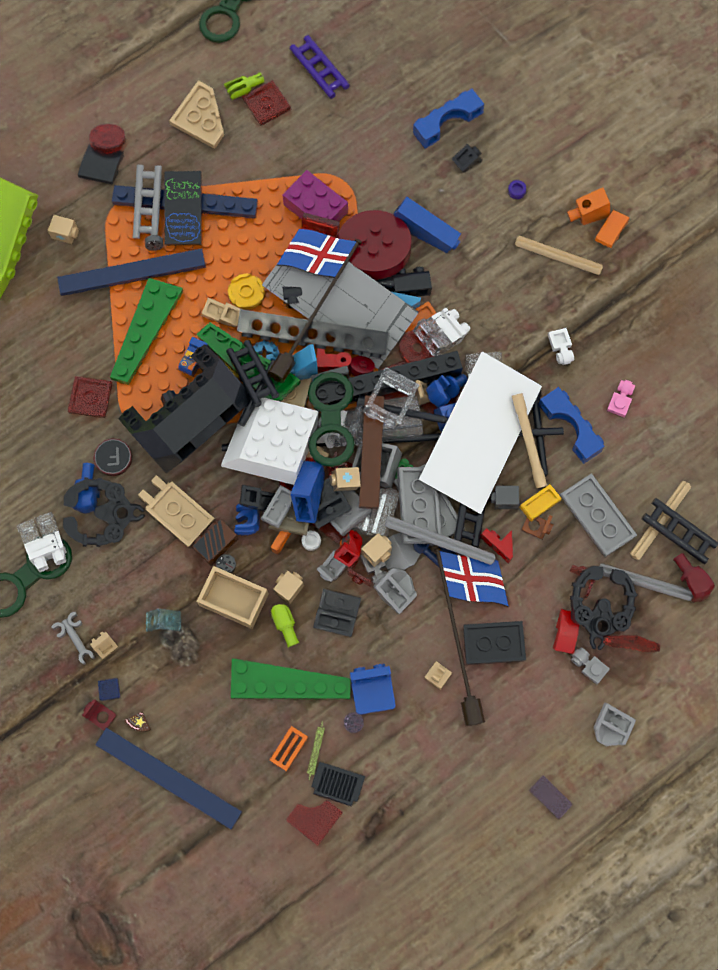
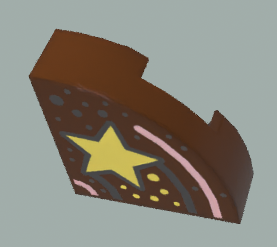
(138, 723)

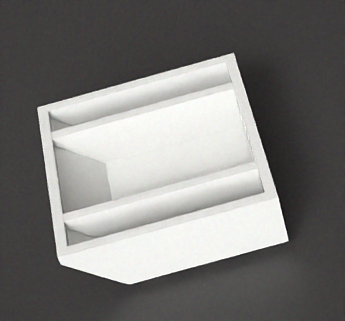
(272, 441)

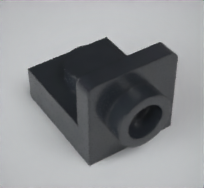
(467, 157)

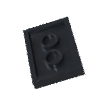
(494, 643)

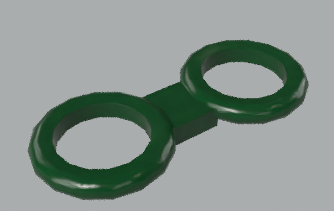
(226, 7)
(331, 419)
(29, 575)

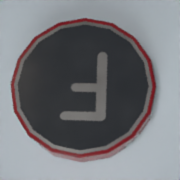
(113, 457)

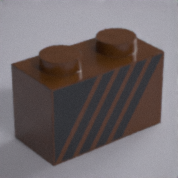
(215, 542)

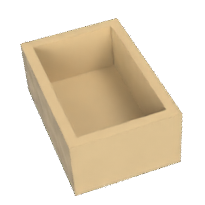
(232, 597)

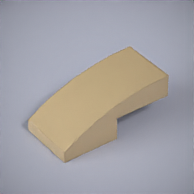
(221, 313)

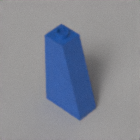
(427, 226)

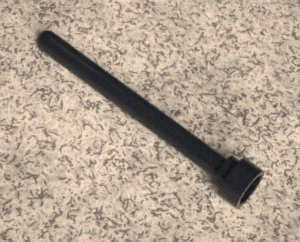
(410, 413)
(539, 439)

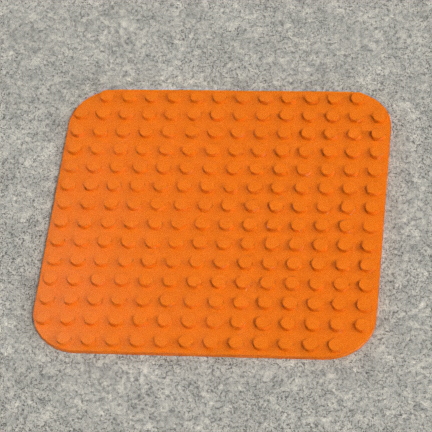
(229, 249)

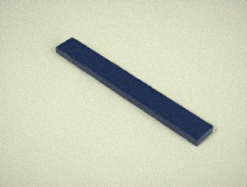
(131, 272)
(169, 778)

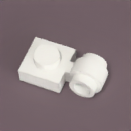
(561, 341)

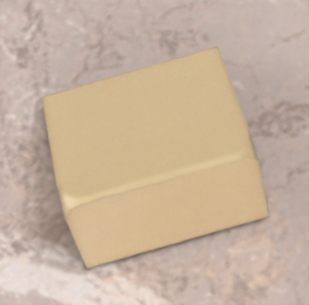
(421, 393)

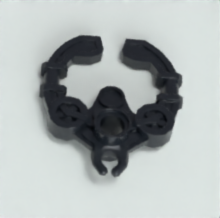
(108, 512)
(602, 611)

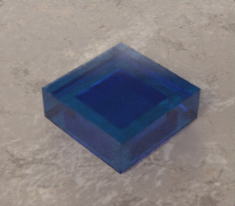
(109, 689)

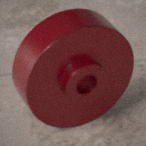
(361, 365)

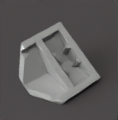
(402, 554)
(396, 589)
(613, 726)

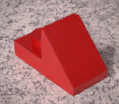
(502, 547)

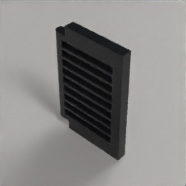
(337, 784)

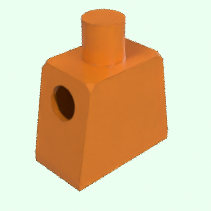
(591, 207)

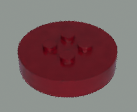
(383, 245)

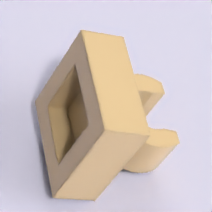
(103, 645)
(438, 675)

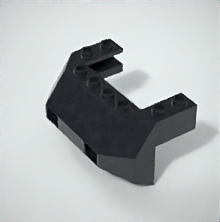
(190, 415)

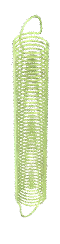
(318, 750)

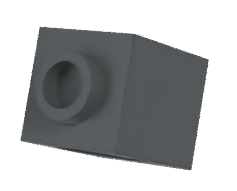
(505, 497)

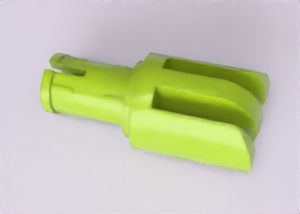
(243, 85)
(284, 622)

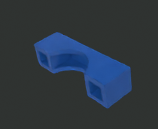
(465, 106)
(557, 406)

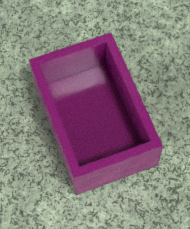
(315, 198)

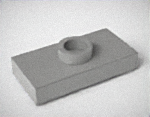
(278, 507)

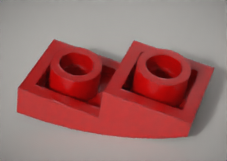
(566, 634)

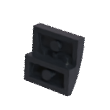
(100, 166)
(331, 505)
(337, 612)

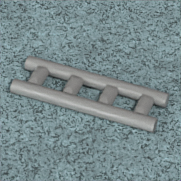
(139, 193)

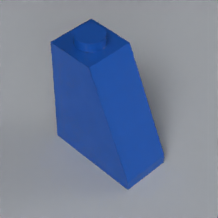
(308, 491)

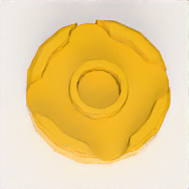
(246, 291)

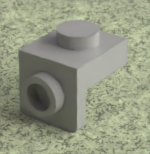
(331, 568)

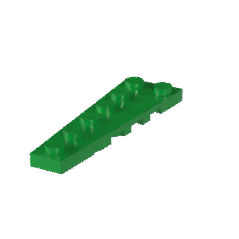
(150, 315)
(220, 341)
(268, 681)

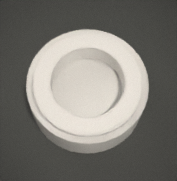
(311, 541)

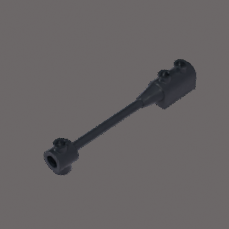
(413, 284)

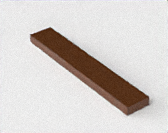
(371, 459)

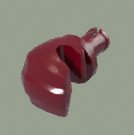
(697, 579)

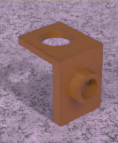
(545, 527)

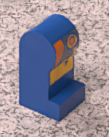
(187, 364)

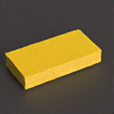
(540, 502)

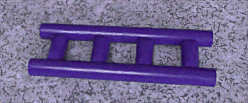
(320, 56)

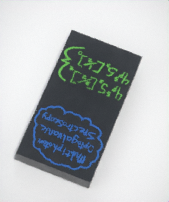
(183, 207)

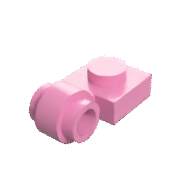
(620, 402)

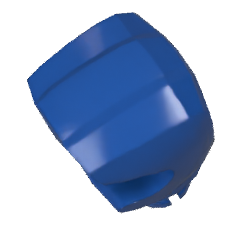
(444, 389)
(87, 498)
(253, 521)

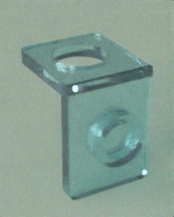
(163, 619)

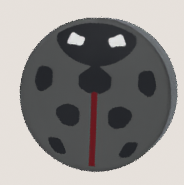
(153, 242)
(226, 563)

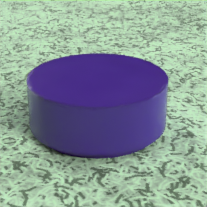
(517, 189)

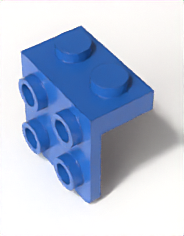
(372, 689)

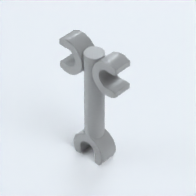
(67, 627)

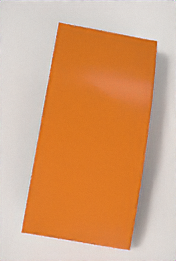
(612, 228)

